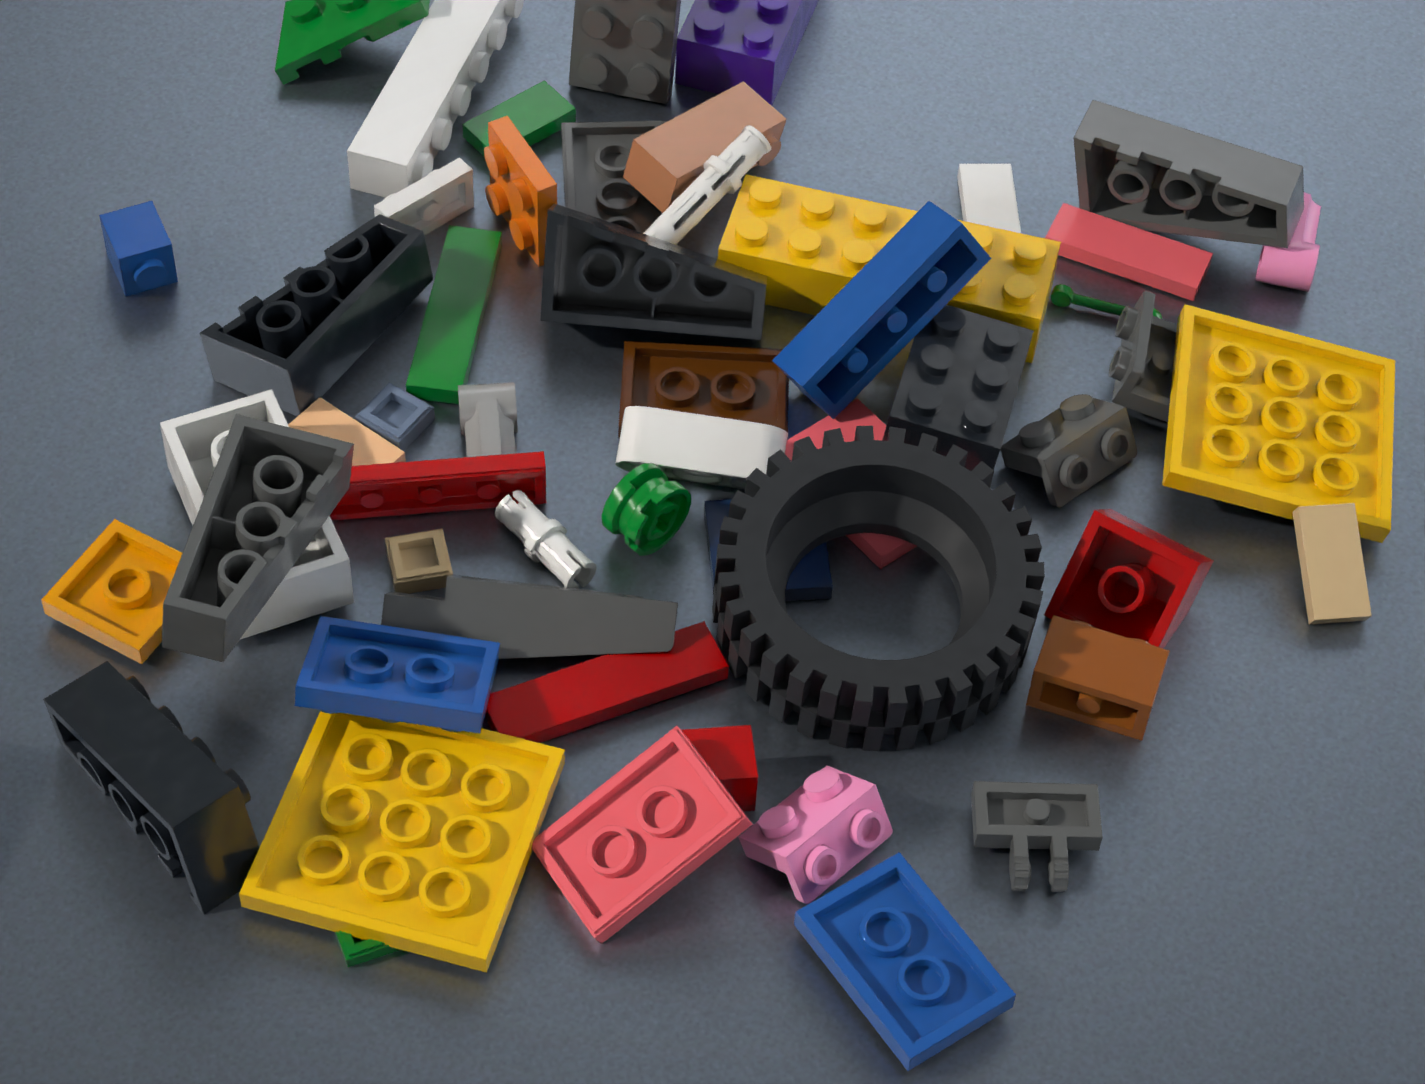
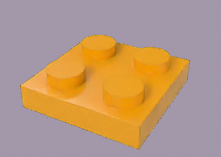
(117, 591)

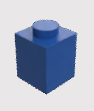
(138, 248)

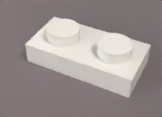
(432, 199)

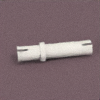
(720, 177)

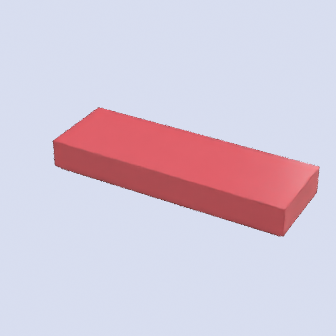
(1129, 251)

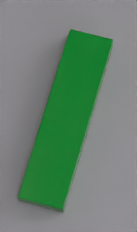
(454, 314)

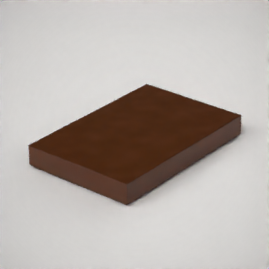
(705, 381)

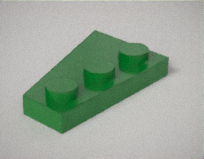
(325, 26)

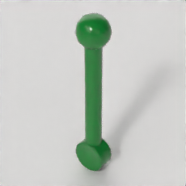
(1064, 296)

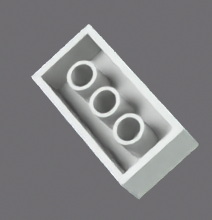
(322, 572)

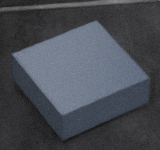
(396, 416)

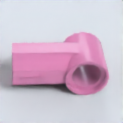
(1293, 265)

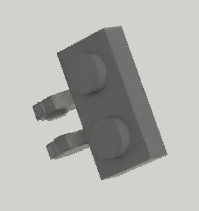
(1036, 818)

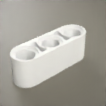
(697, 445)

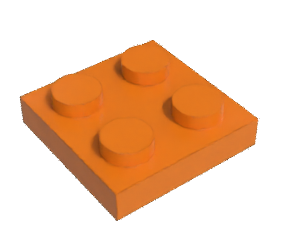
(519, 187)

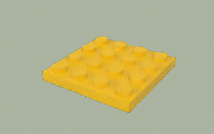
(1279, 420)
(405, 835)

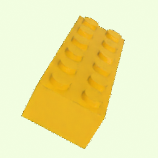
(821, 239)

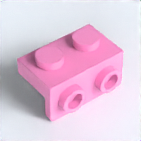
(819, 831)

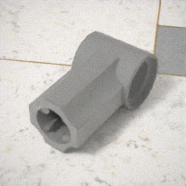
(488, 418)

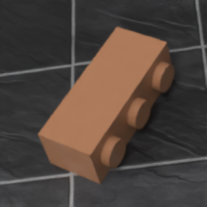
(673, 154)

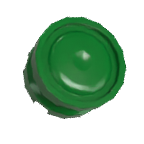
(646, 509)

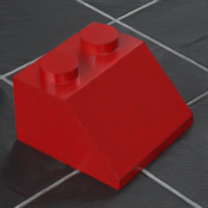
(1129, 580)

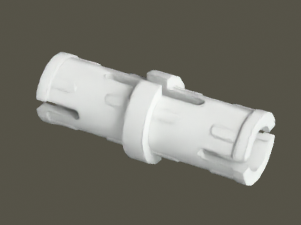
(545, 540)

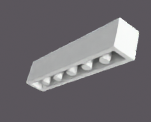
(427, 93)

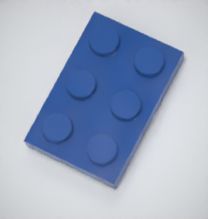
(398, 675)
(904, 960)

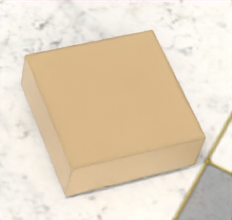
(418, 561)

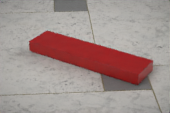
(441, 485)
(606, 687)

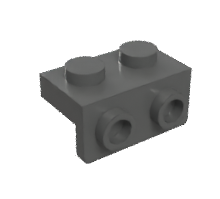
(1144, 359)
(1073, 446)

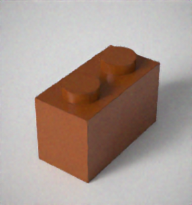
(1097, 677)

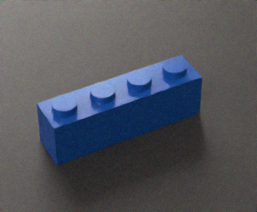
(882, 309)

